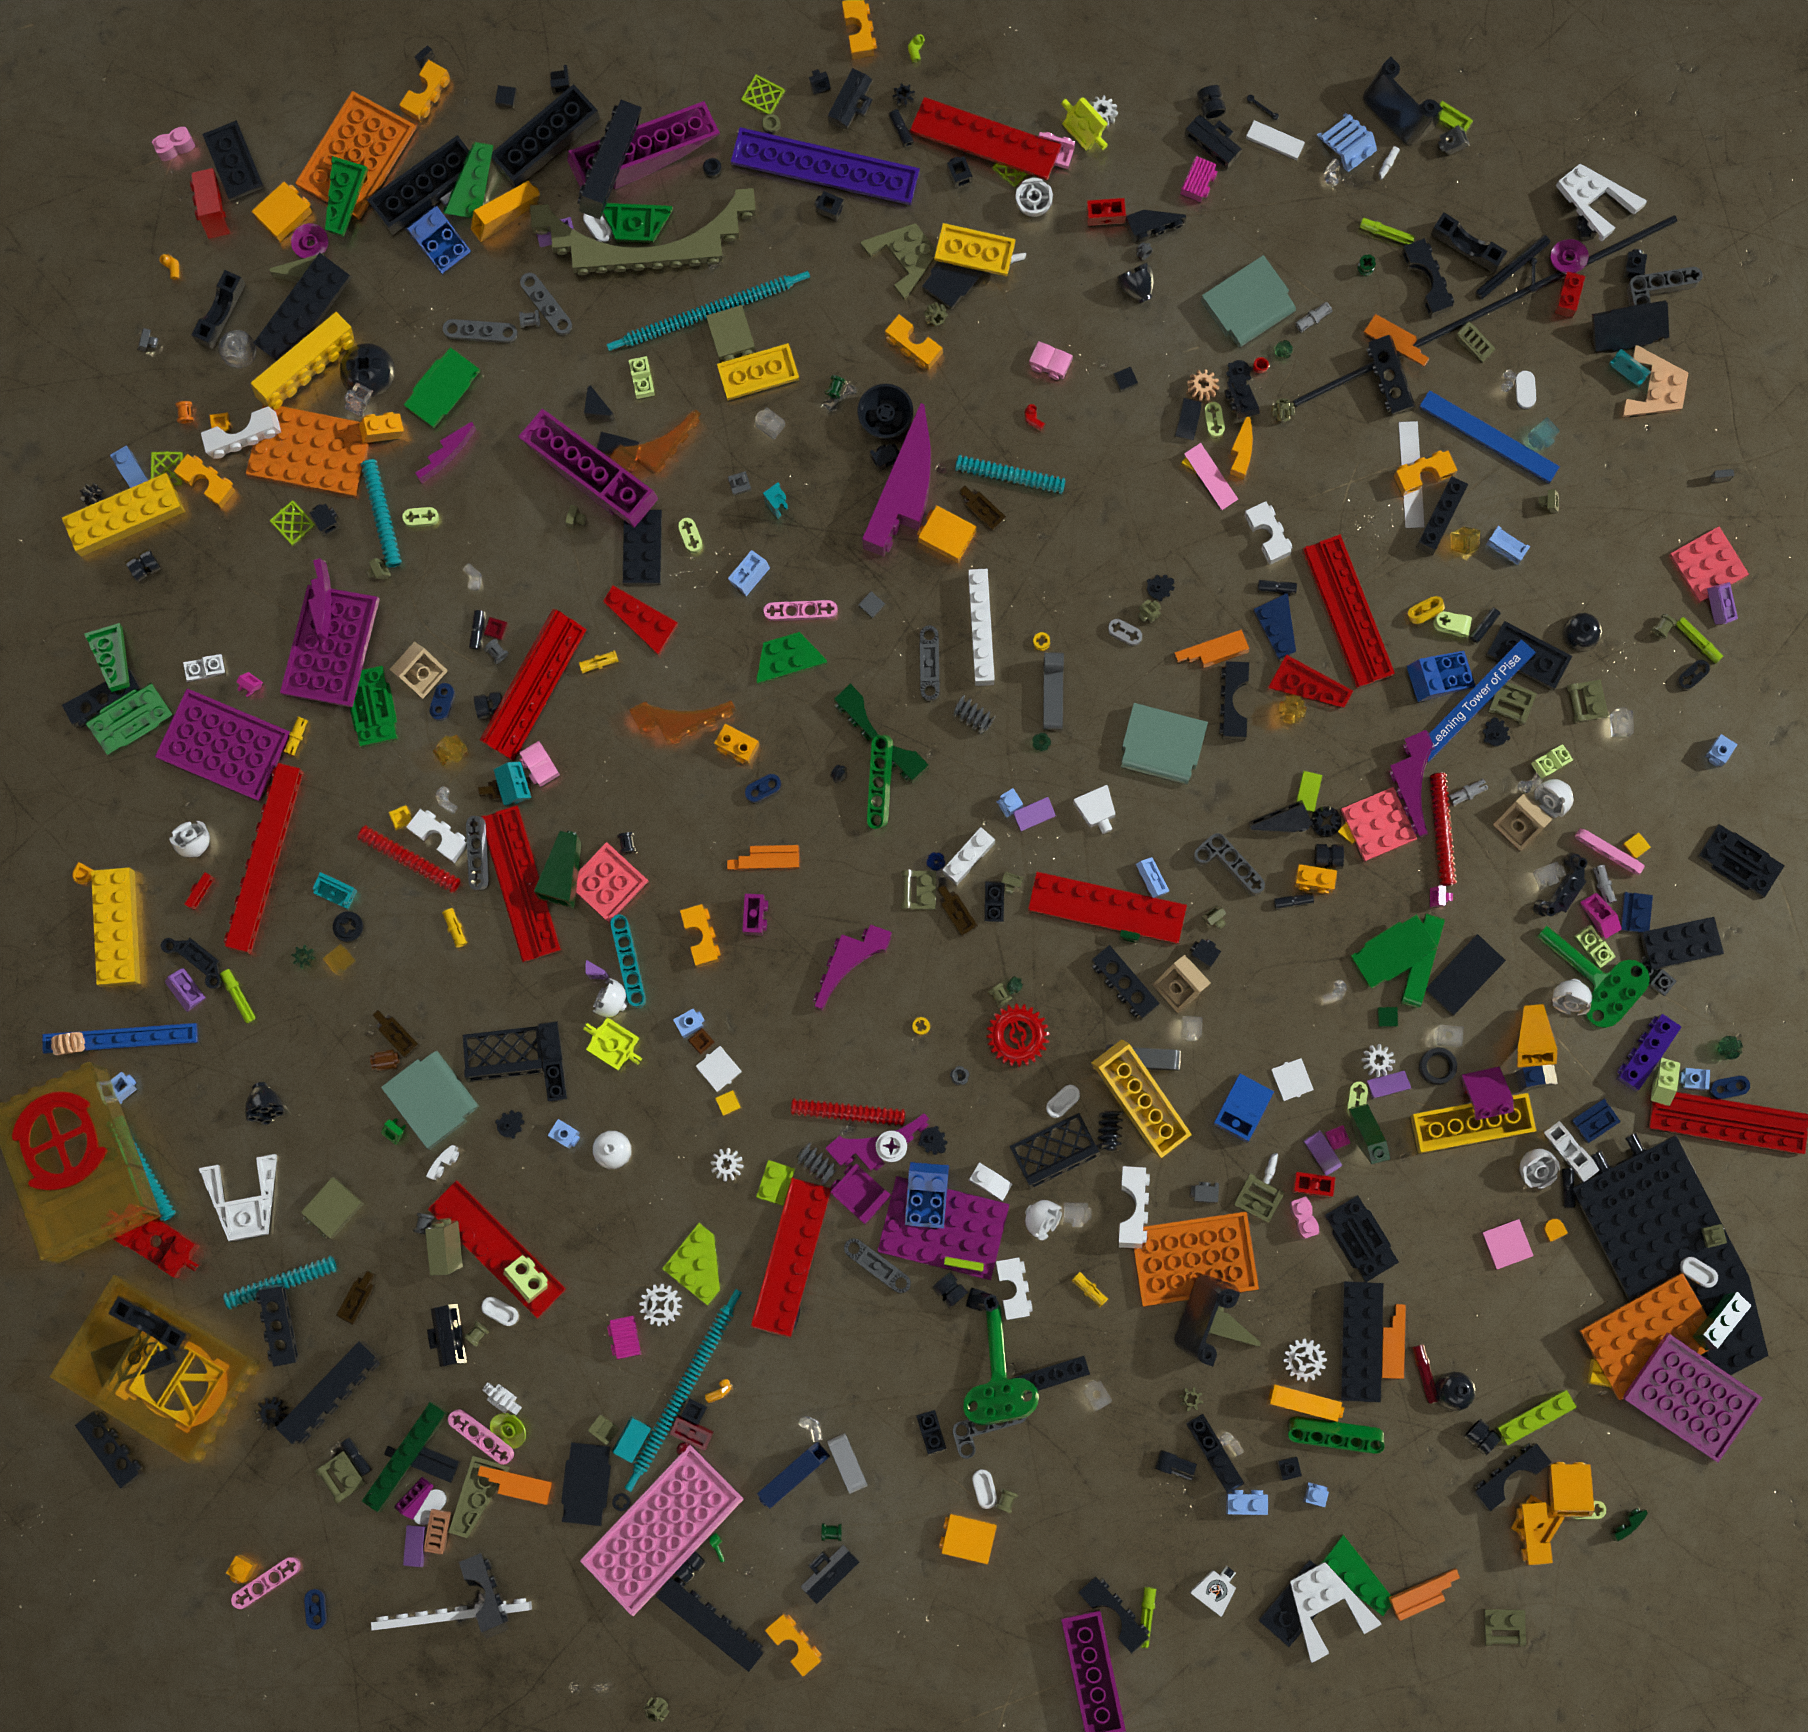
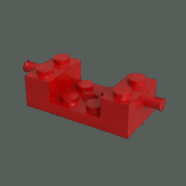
(170, 1256)

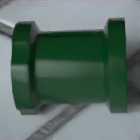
(1368, 270)
(835, 387)
(831, 1532)

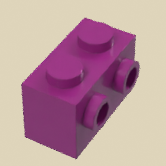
(753, 915)

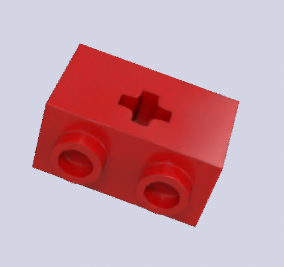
(1106, 211)
(1569, 294)
(1313, 1184)

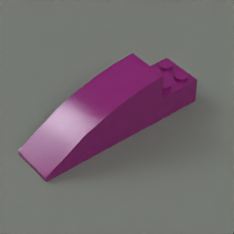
(653, 144)
(588, 468)
(905, 491)

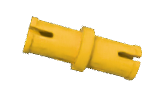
(598, 661)
(295, 736)
(454, 928)
(1089, 1289)

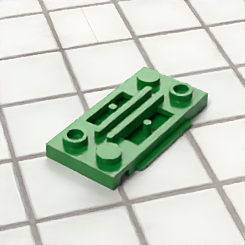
(441, 387)
(374, 709)
(129, 718)
(1394, 951)

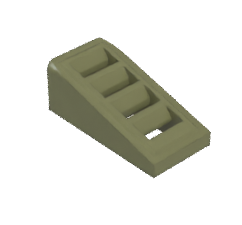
(1474, 332)

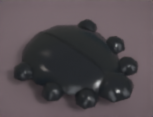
(1239, 372)
(1160, 586)
(1496, 732)
(510, 1124)
(933, 1140)

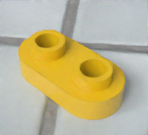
(1426, 609)

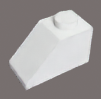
(990, 1181)

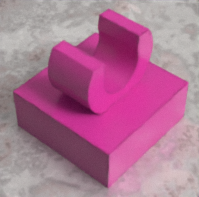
(248, 682)
(1439, 897)
(1337, 1137)

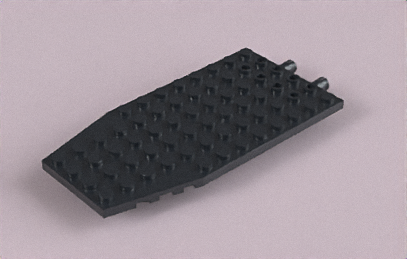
(1651, 1219)

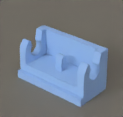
(1507, 545)
(749, 572)

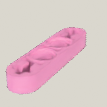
(800, 614)
(1609, 851)
(483, 1433)
(265, 1582)

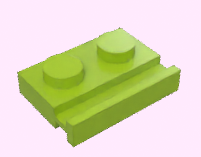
(775, 1183)

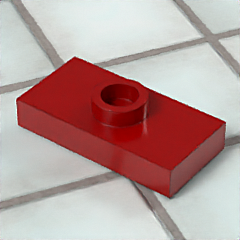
(199, 890)

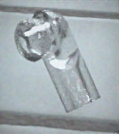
(1330, 174)
(1508, 384)
(475, 577)
(1337, 994)
(1228, 1438)

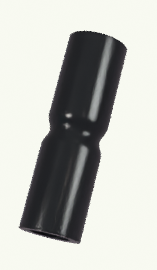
(902, 130)
(1281, 587)
(1485, 624)
(477, 626)
(1291, 901)
(1568, 1183)
(354, 1454)

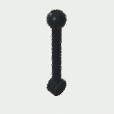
(1250, 98)
(1533, 288)

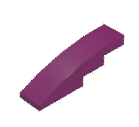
(451, 447)
(321, 604)

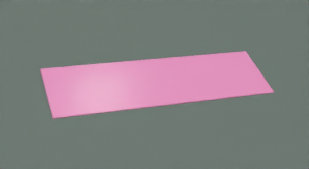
(1211, 476)

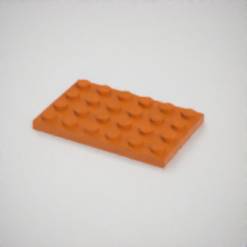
(361, 135)
(311, 452)
(1195, 1247)
(1632, 1332)

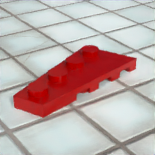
(642, 619)
(1306, 682)

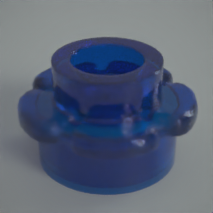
(936, 856)

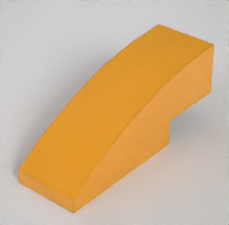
(1242, 450)

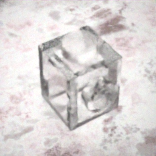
(358, 399)
(769, 423)
(1621, 722)
(1191, 1028)
(1076, 1214)

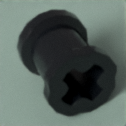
(626, 843)

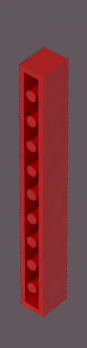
(263, 859)

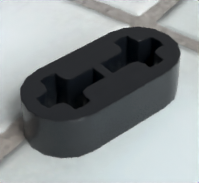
(1695, 678)

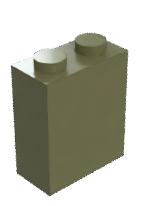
(731, 333)
(331, 1208)
(444, 1247)

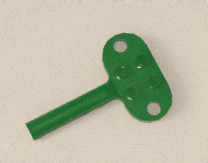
(1613, 991)
(1001, 1397)

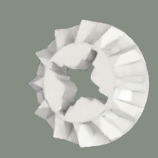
(898, 1139)

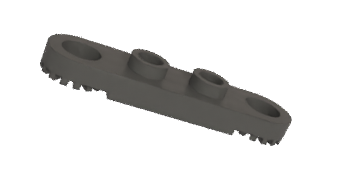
(546, 304)
(480, 331)
(929, 663)
(877, 1265)

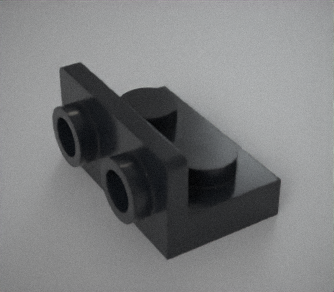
(1241, 400)

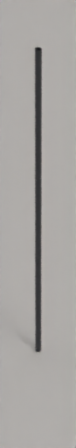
(1486, 310)

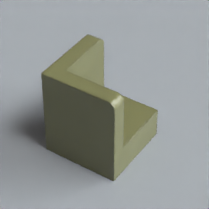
(603, 1429)

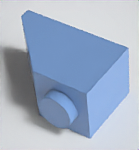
(128, 466)

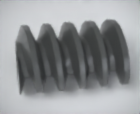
(973, 715)
(816, 1164)

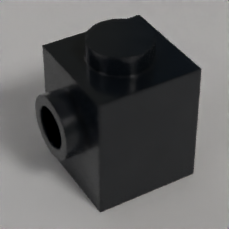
(324, 518)
(1205, 952)

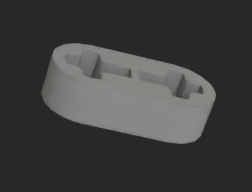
(1127, 628)

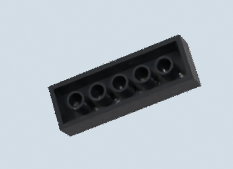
(544, 136)
(609, 158)
(420, 186)
(303, 307)
(1361, 1341)
(329, 1393)

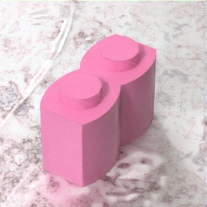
(174, 143)
(1050, 360)
(539, 763)
(1302, 1212)

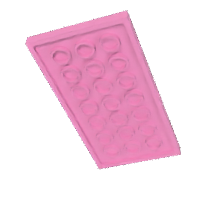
(661, 1530)

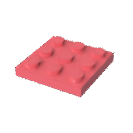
(1708, 563)
(1378, 824)
(609, 882)

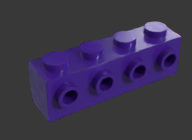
(1648, 1053)

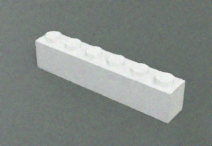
(981, 627)

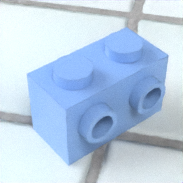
(1247, 1504)

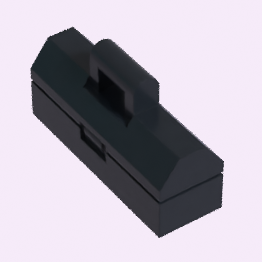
(846, 103)
(1212, 142)
(449, 1335)
(825, 1580)

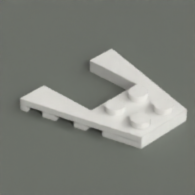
(1585, 186)
(245, 1216)
(1319, 1590)

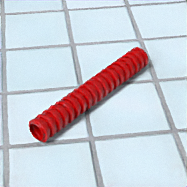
(1443, 829)
(408, 859)
(847, 1112)

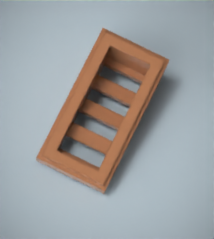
(433, 1547)

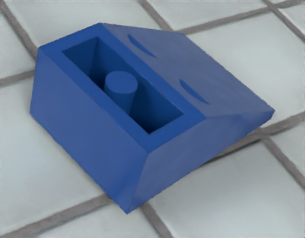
(437, 239)
(1440, 675)
(1243, 1108)
(926, 1195)

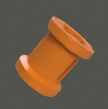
(184, 412)

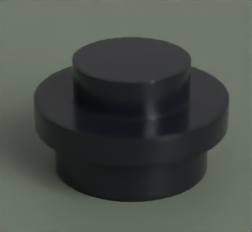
(712, 167)
(839, 773)

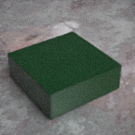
(1129, 936)
(1387, 1016)

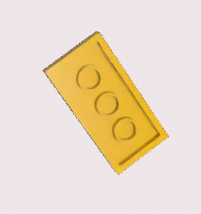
(975, 249)
(758, 371)

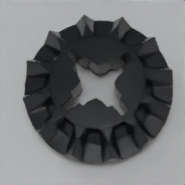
(1326, 830)
(344, 918)

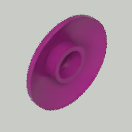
(305, 234)
(1569, 249)

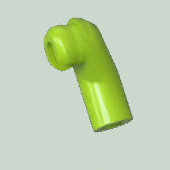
(914, 46)

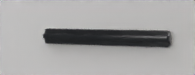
(1513, 266)

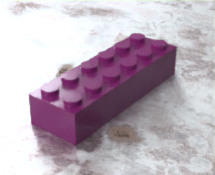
(1093, 1672)

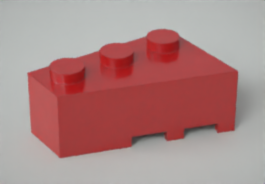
(208, 203)

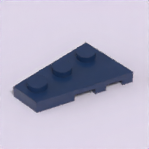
(1277, 625)

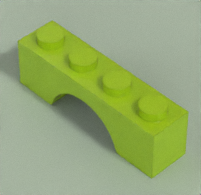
(1536, 1417)

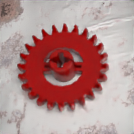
(1022, 1053)

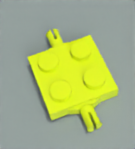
(1084, 123)
(612, 1044)

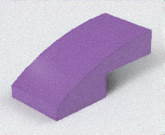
(1323, 1153)

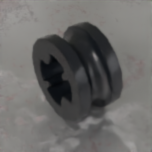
(617, 1497)

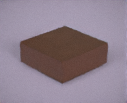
(701, 1041)

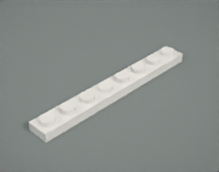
(442, 1615)

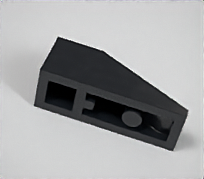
(1287, 819)

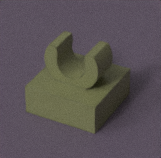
(1550, 501)
(574, 517)
(378, 569)
(1011, 880)
(1215, 916)
(1714, 1235)

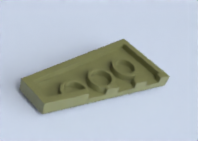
(474, 1497)

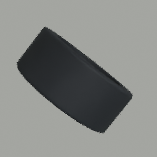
(1434, 1080)

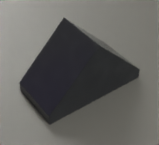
(595, 407)

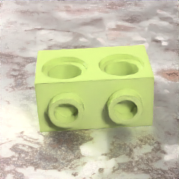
(1665, 1081)
(521, 1281)

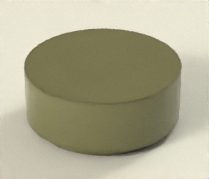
(771, 123)

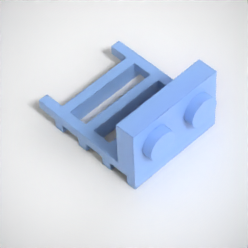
(1355, 147)

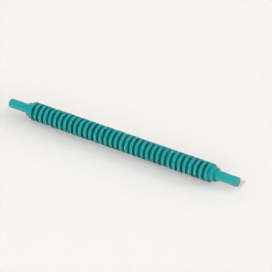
(787, 281)
(639, 1468)

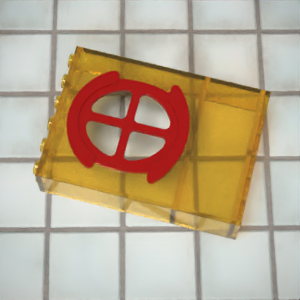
(100, 1194)

